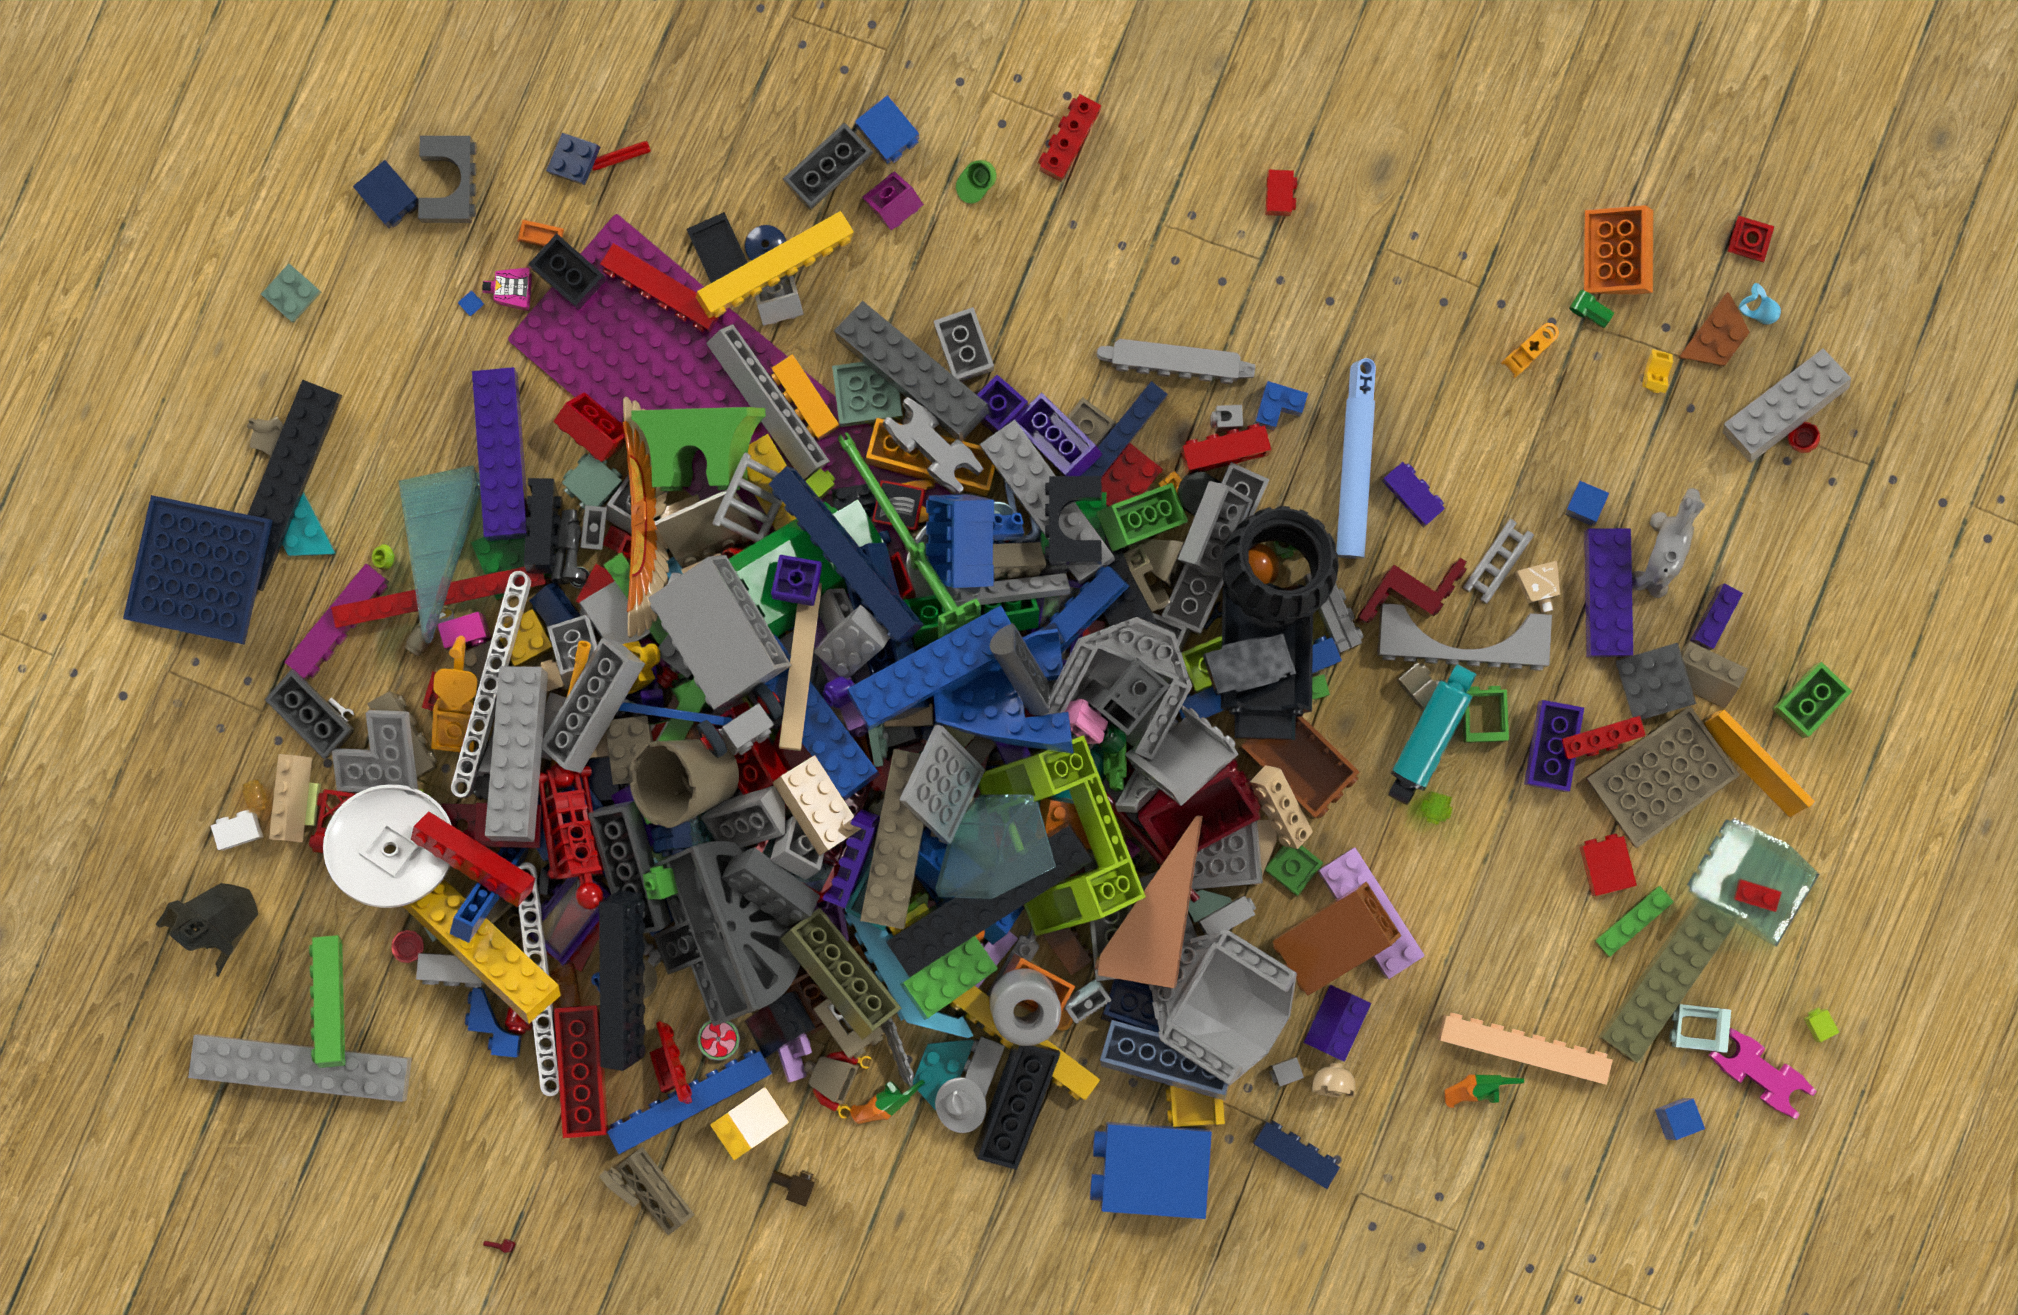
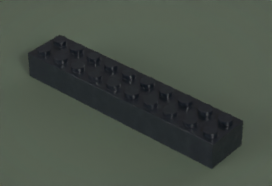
(960, 919)

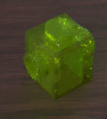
(1436, 808)

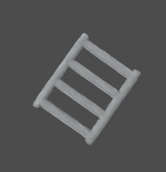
(728, 499)

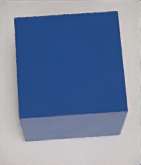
(1587, 503)
(1679, 1119)

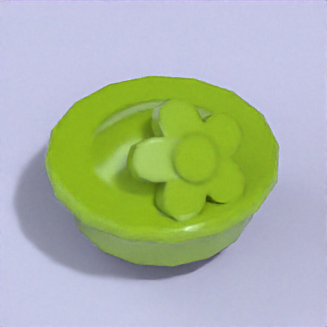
(383, 557)

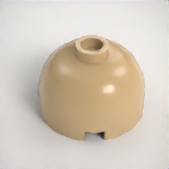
(1334, 1081)

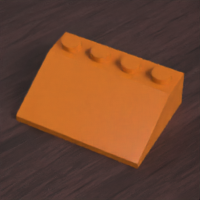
(1619, 250)

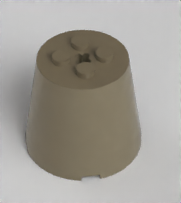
(680, 780)

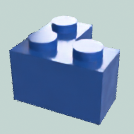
(1279, 399)

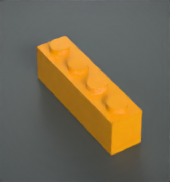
(805, 397)

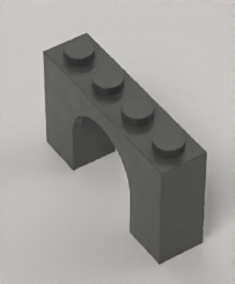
(457, 206)

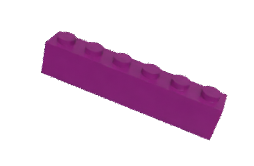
(324, 637)

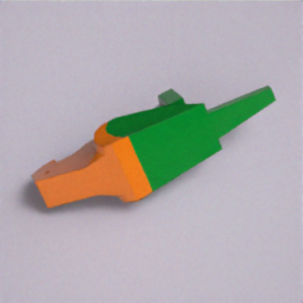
(1477, 1088)
(883, 1104)

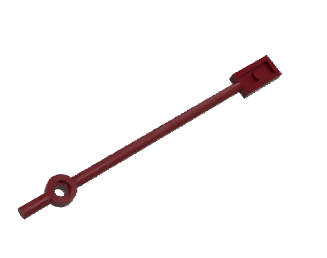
(1135, 831)

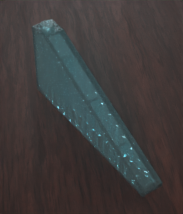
(436, 524)

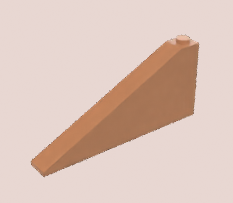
(1152, 934)

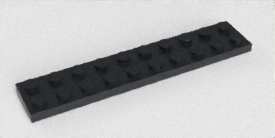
(292, 465)

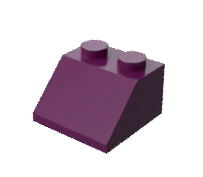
(893, 200)

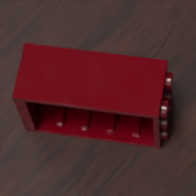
(1223, 802)

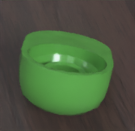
(976, 181)

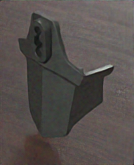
(217, 914)

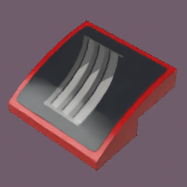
(906, 501)

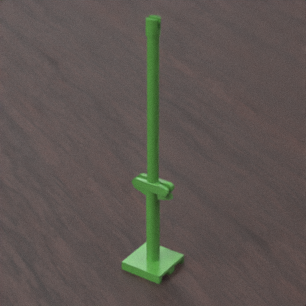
(955, 616)

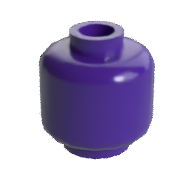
(836, 692)

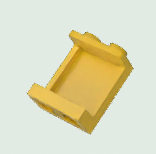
(1193, 1108)

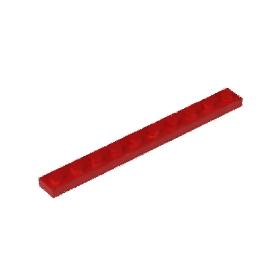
(406, 601)

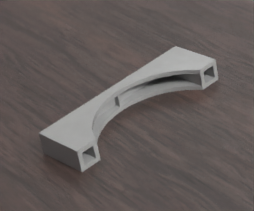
(1403, 639)

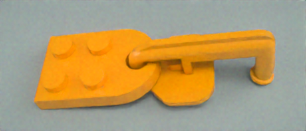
(454, 702)

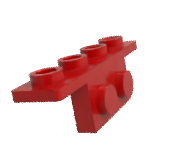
(1603, 737)
(668, 1067)

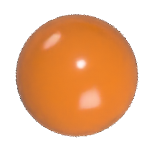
(1264, 563)

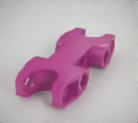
(1748, 1063)

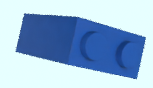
(887, 130)

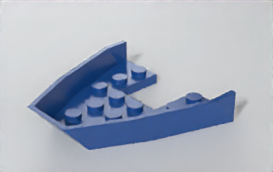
(991, 708)

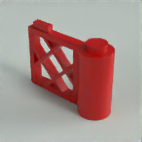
(316, 841)

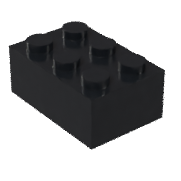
(567, 272)

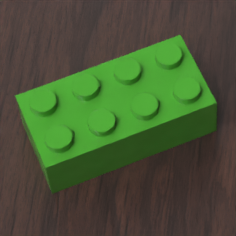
(1142, 517)
(948, 977)

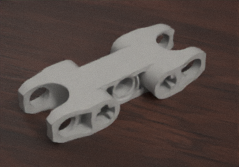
(944, 457)

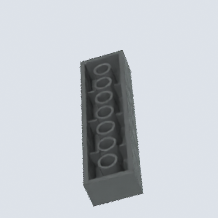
(911, 370)

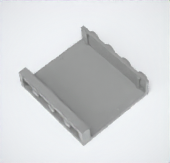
(1186, 758)

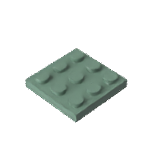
(864, 395)

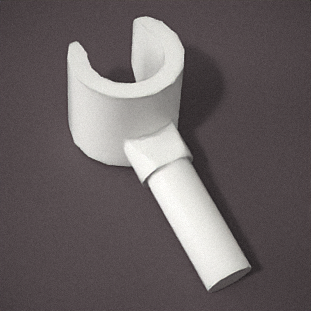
(341, 709)

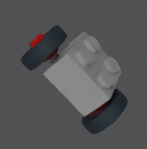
(746, 728)

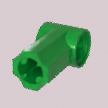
(1587, 306)

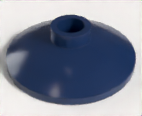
(763, 233)

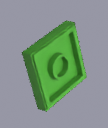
(1293, 867)

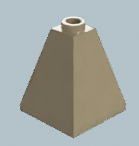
(1163, 558)

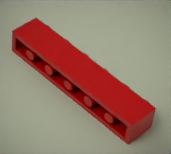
(656, 285)
(472, 859)

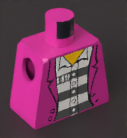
(511, 288)

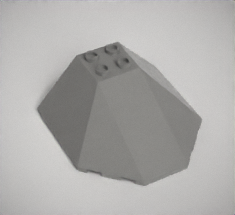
(1107, 656)
(1225, 1004)

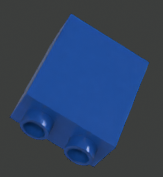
(1152, 1170)

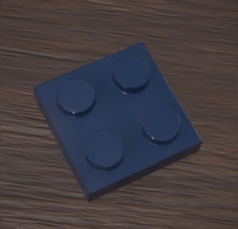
(573, 158)

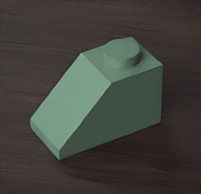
(1206, 904)

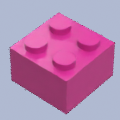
(471, 626)

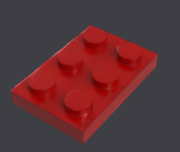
(1129, 476)

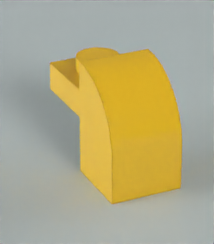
(1657, 371)

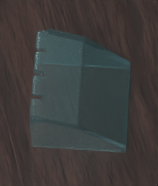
(995, 848)
(1759, 859)

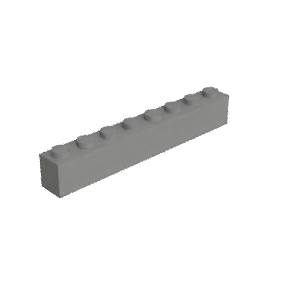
(763, 393)

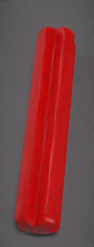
(621, 155)

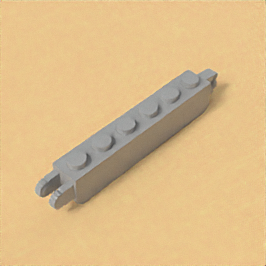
(1177, 360)

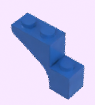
(484, 1020)

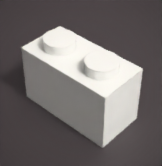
(236, 830)

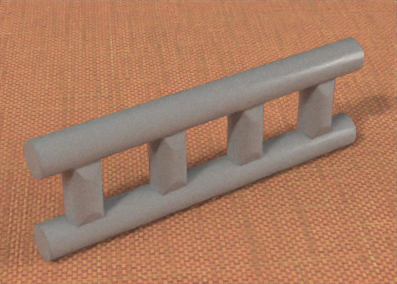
(1485, 563)

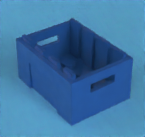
(961, 539)

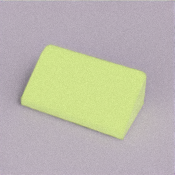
(312, 808)

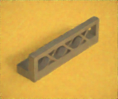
(657, 1189)

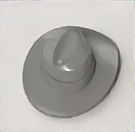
(960, 1105)

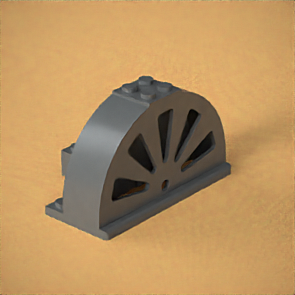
(723, 936)

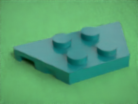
(306, 533)
(940, 1064)

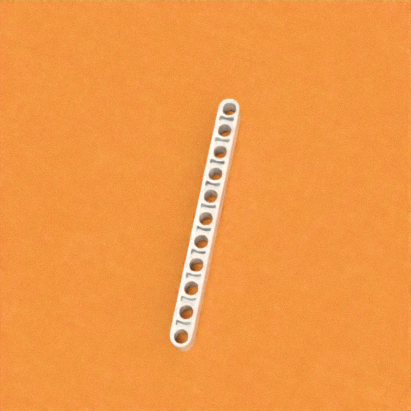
(490, 673)
(539, 948)

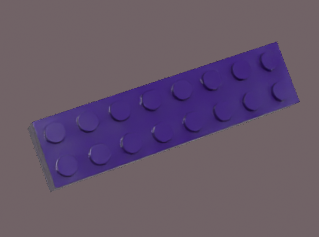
(500, 453)

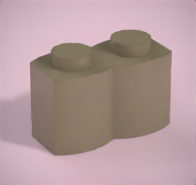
(1418, 684)

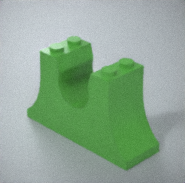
(680, 433)

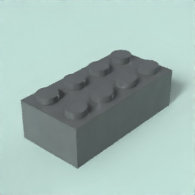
(770, 887)

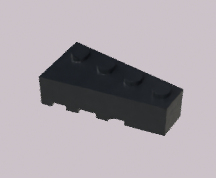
(542, 526)

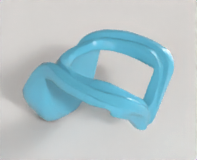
(1767, 312)

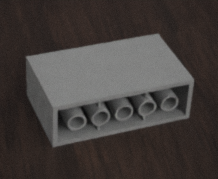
(719, 631)

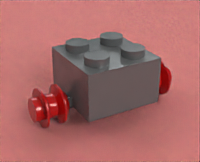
(675, 659)

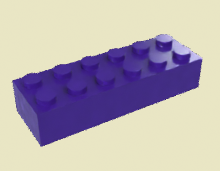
(1608, 592)

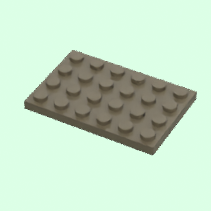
(1662, 776)

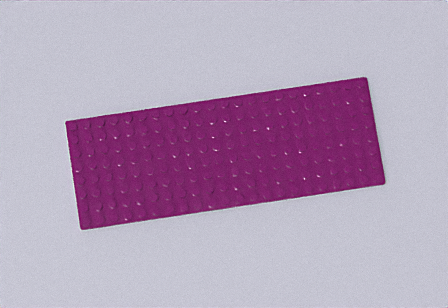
(641, 352)

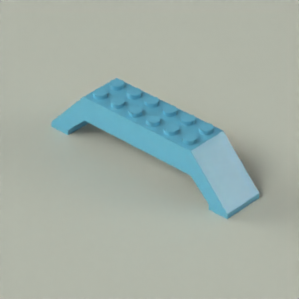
(894, 974)

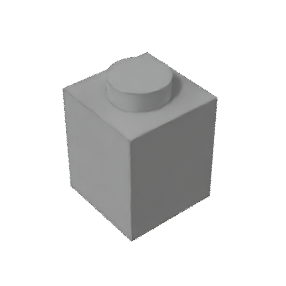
(1286, 1071)

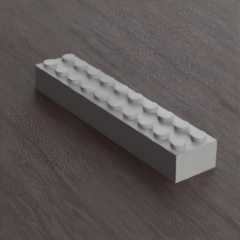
(292, 1068)

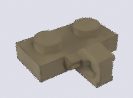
(614, 1182)

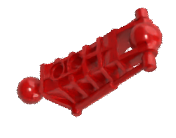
(571, 802)

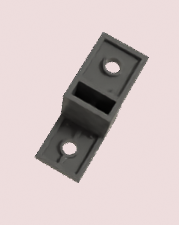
(1121, 703)

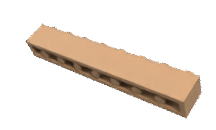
(1525, 1049)

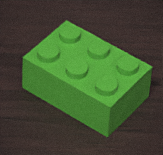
(1812, 700)

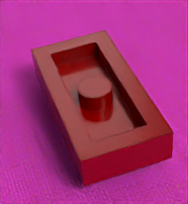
(1757, 895)

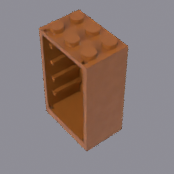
(1309, 764)
(1336, 938)

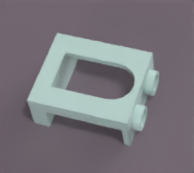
(1720, 1043)

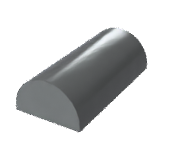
(827, 166)
(1021, 669)
(309, 714)

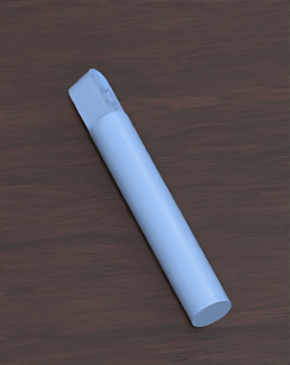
(1356, 461)

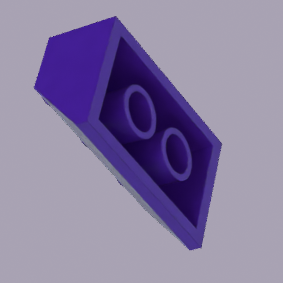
(1337, 1023)

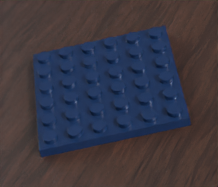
(197, 569)

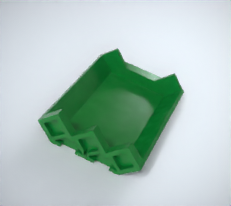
(759, 562)

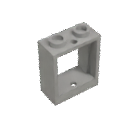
(1228, 916)

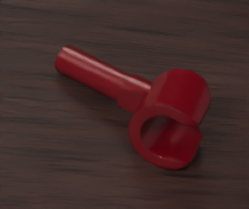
(506, 1246)

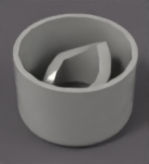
(1019, 986)

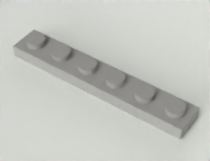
(1013, 590)

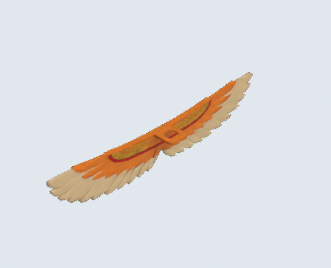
(648, 547)

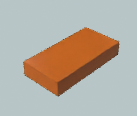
(538, 233)

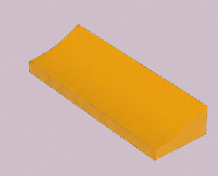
(1757, 763)

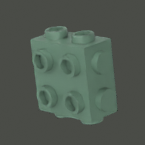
(592, 481)

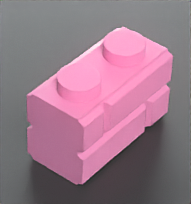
(1086, 721)

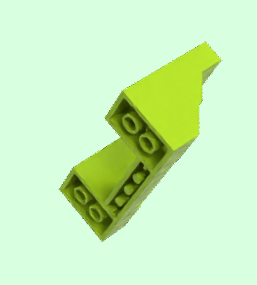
(1091, 893)

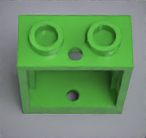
(1501, 736)

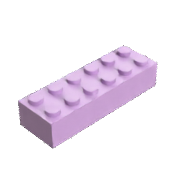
(1348, 873)

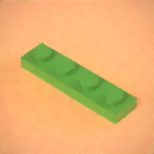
(1634, 921)

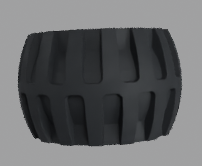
(1291, 528)

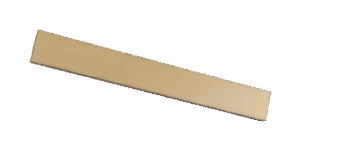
(799, 675)

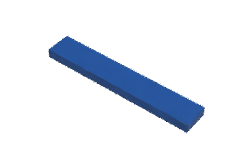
(671, 713)

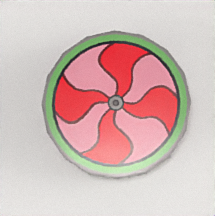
(718, 1041)

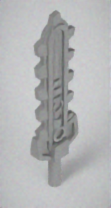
(897, 1050)

